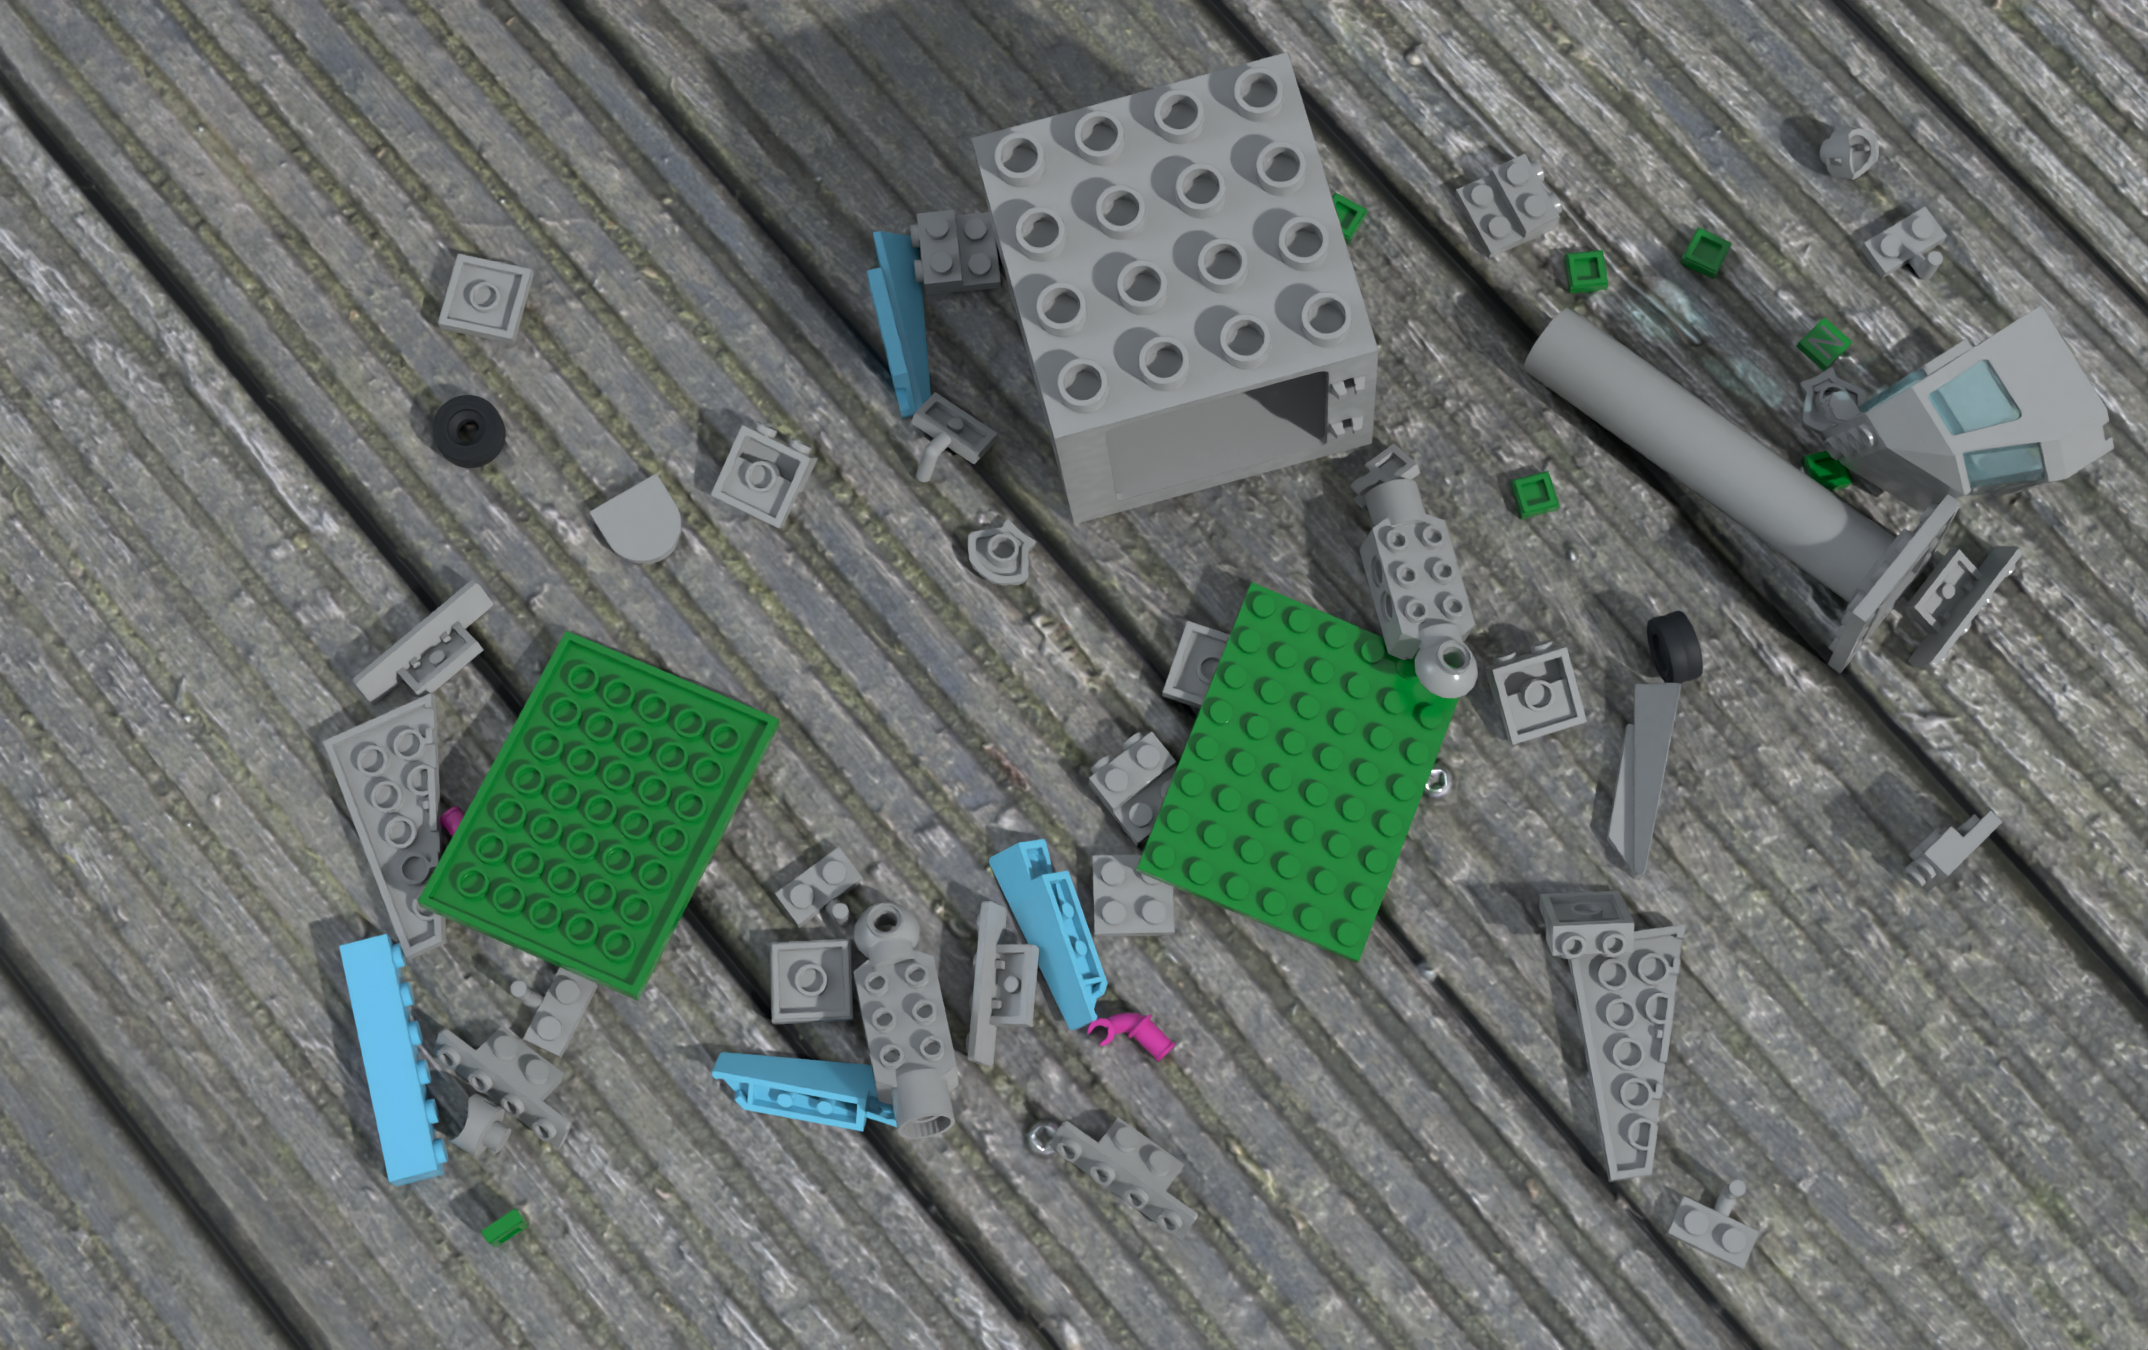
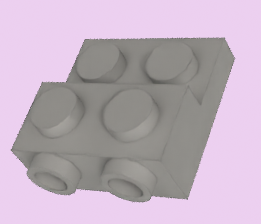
(1509, 205)
(955, 252)
(764, 473)
(1535, 691)
(1134, 783)
(1942, 853)
(1587, 924)

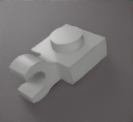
(1385, 467)

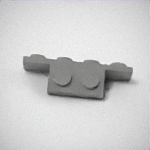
(1954, 597)
(430, 650)
(1002, 984)
(511, 1077)
(1131, 1169)

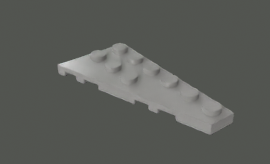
(394, 800)
(1626, 1033)

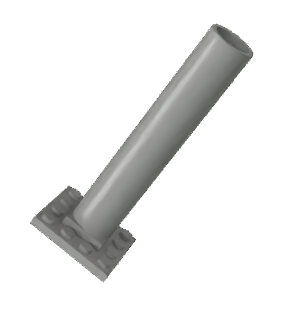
(1740, 475)

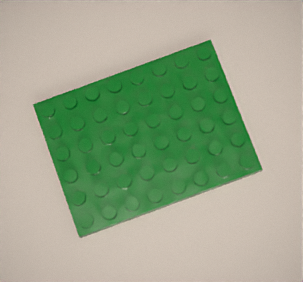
(1299, 775)
(600, 815)

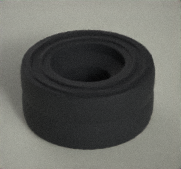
(465, 410)
(1674, 647)

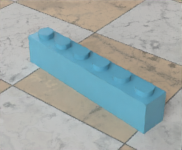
(392, 1060)

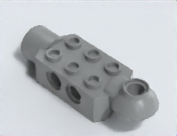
(1418, 589)
(905, 1022)

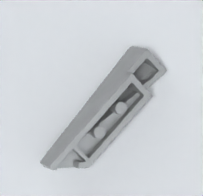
(1642, 773)

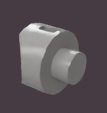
(1844, 157)
(482, 1127)

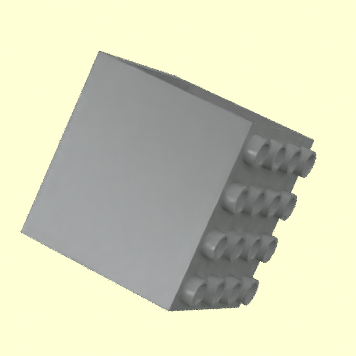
(1181, 287)

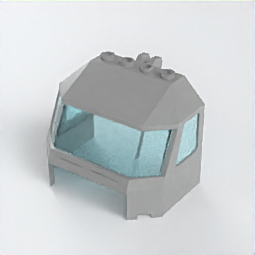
(1975, 420)

